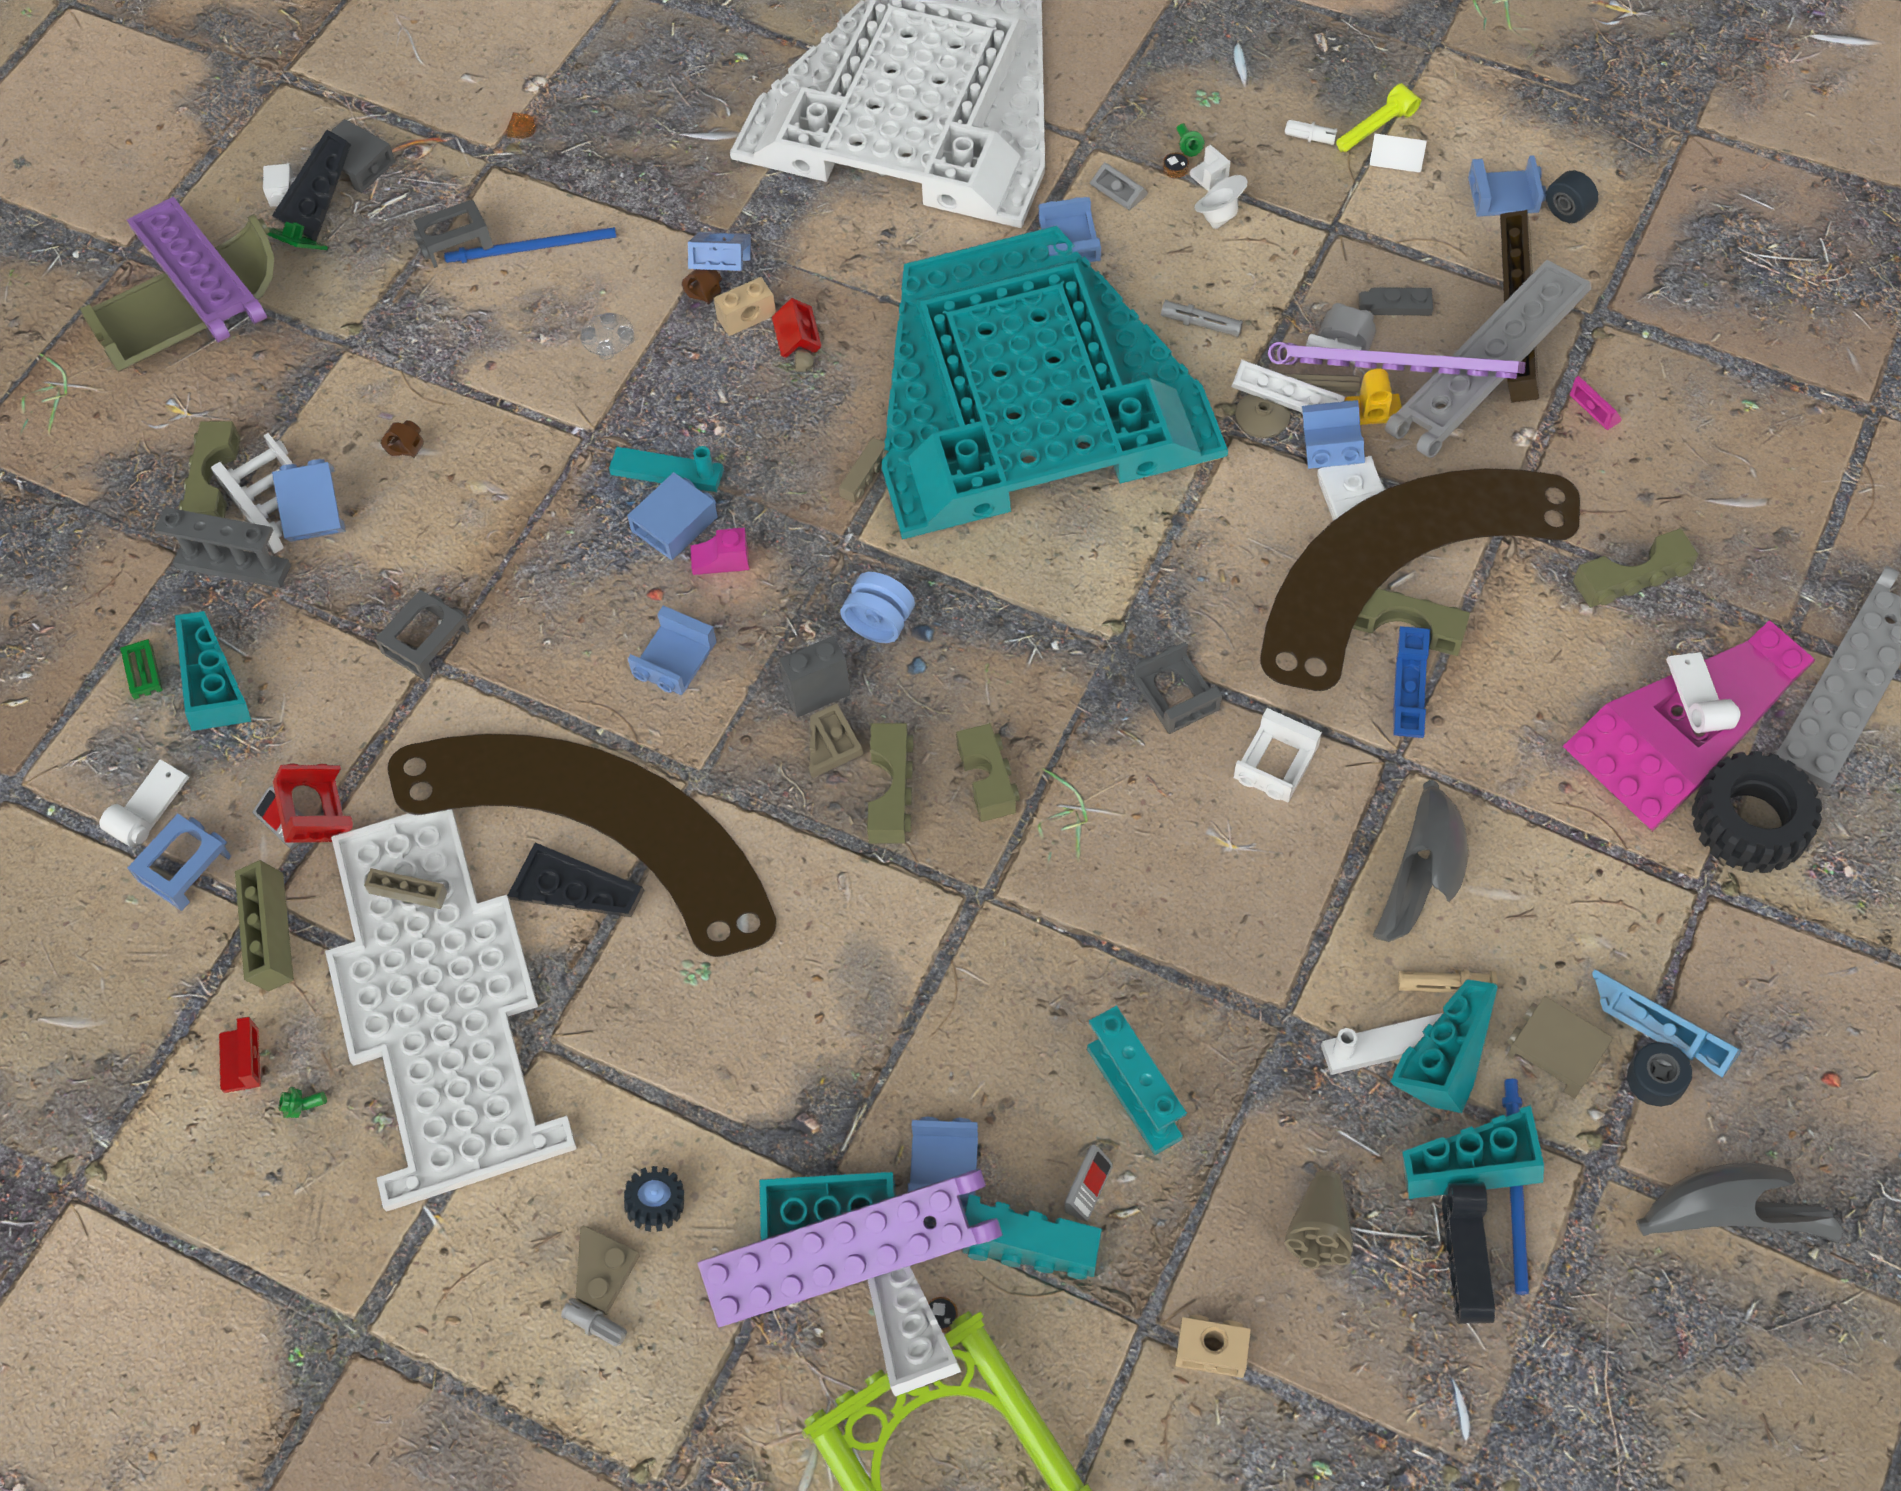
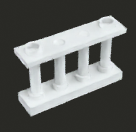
(244, 496)

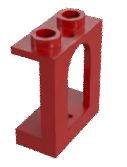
(310, 828)

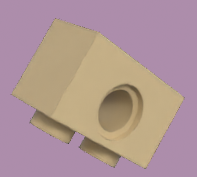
(744, 306)
(1194, 1355)

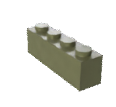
(263, 926)

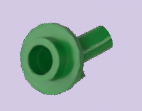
(1190, 142)
(292, 1102)

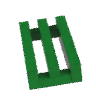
(146, 687)

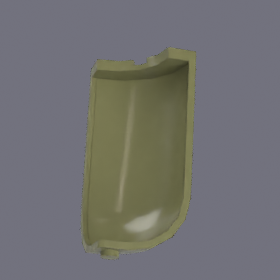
(159, 316)

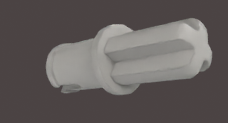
(594, 1322)

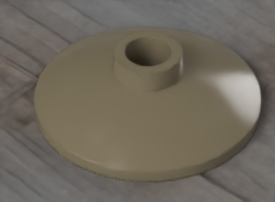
(1258, 422)

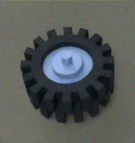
(654, 1198)

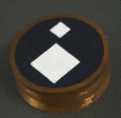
(1175, 165)
(944, 1312)

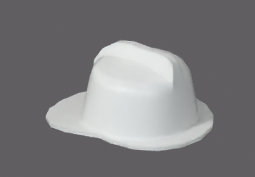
(1222, 200)

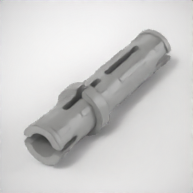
(1171, 310)

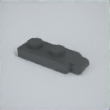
(1397, 301)

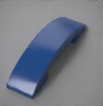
(1410, 682)

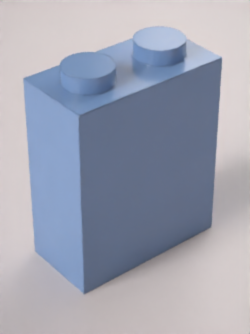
(673, 515)

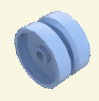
(877, 607)

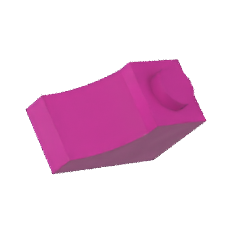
(722, 553)

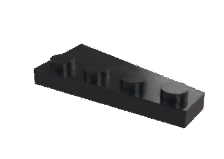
(314, 186)
(572, 884)

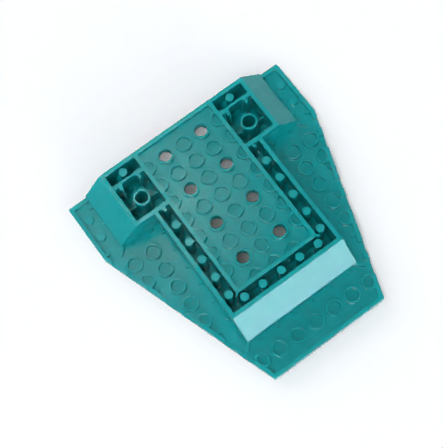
(1010, 312)

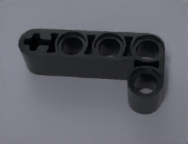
(1467, 1252)

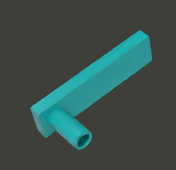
(658, 467)

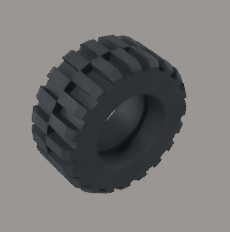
(1772, 782)

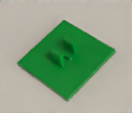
(293, 236)

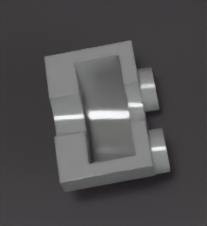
(1349, 325)

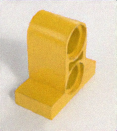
(1376, 398)

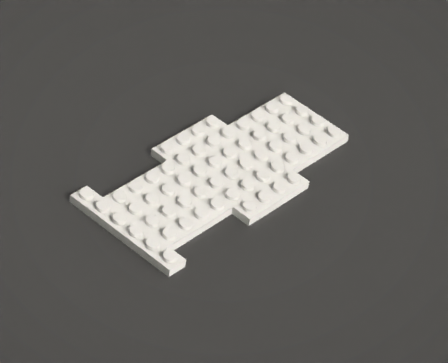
(436, 1004)

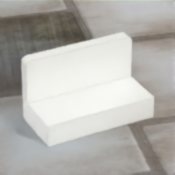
(1397, 152)

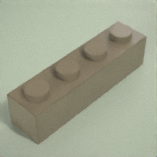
(863, 471)
(405, 888)

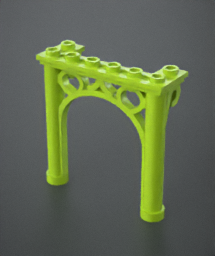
(1007, 1398)

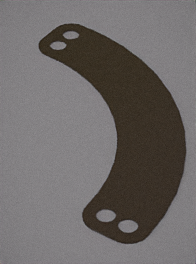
(1382, 535)
(615, 797)

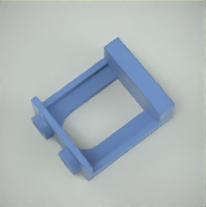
(711, 252)
(174, 890)

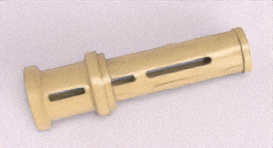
(1440, 981)

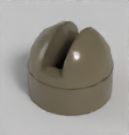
(803, 361)

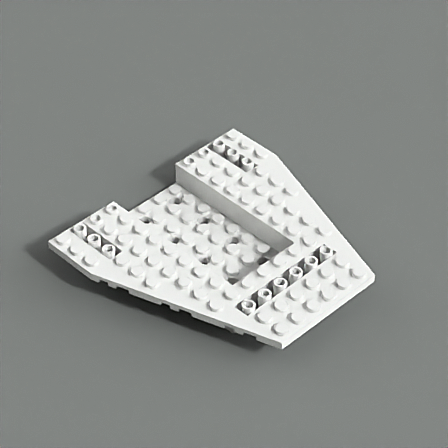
(983, 127)

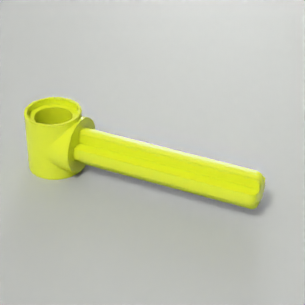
(1400, 103)

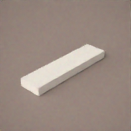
(1280, 388)

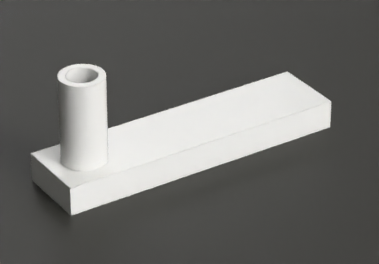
(1373, 1046)

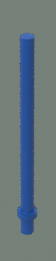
(528, 245)
(1512, 1103)

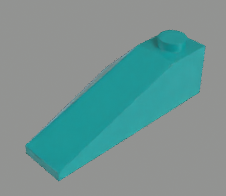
(1448, 1056)

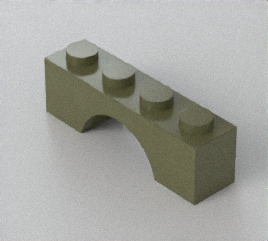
(213, 444)
(1604, 580)
(1445, 623)
(887, 815)

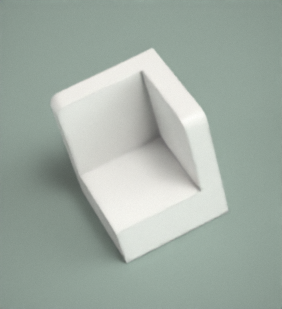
(1212, 169)

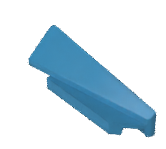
(1664, 1025)

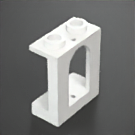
(1289, 732)

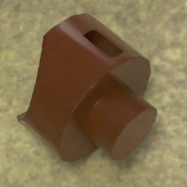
(705, 287)
(405, 441)

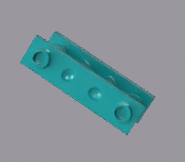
(1136, 1080)

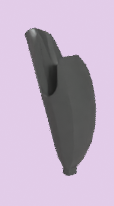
(1442, 831)
(1728, 1198)

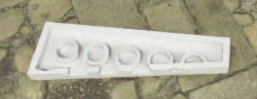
(909, 1333)

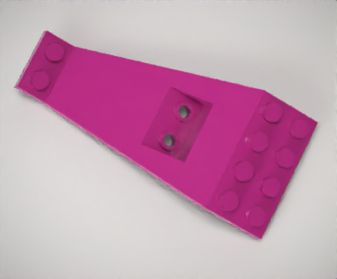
(1655, 757)

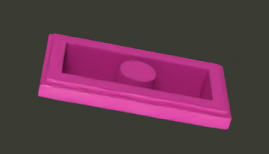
(1594, 404)

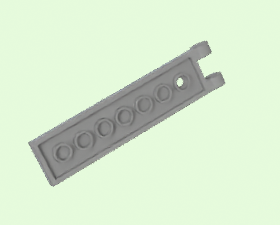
(1505, 336)
(1848, 688)

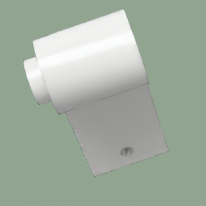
(1699, 696)
(137, 818)

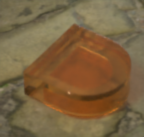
(521, 126)

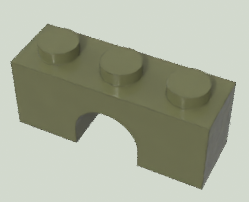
(981, 750)

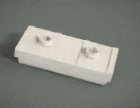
(1348, 485)

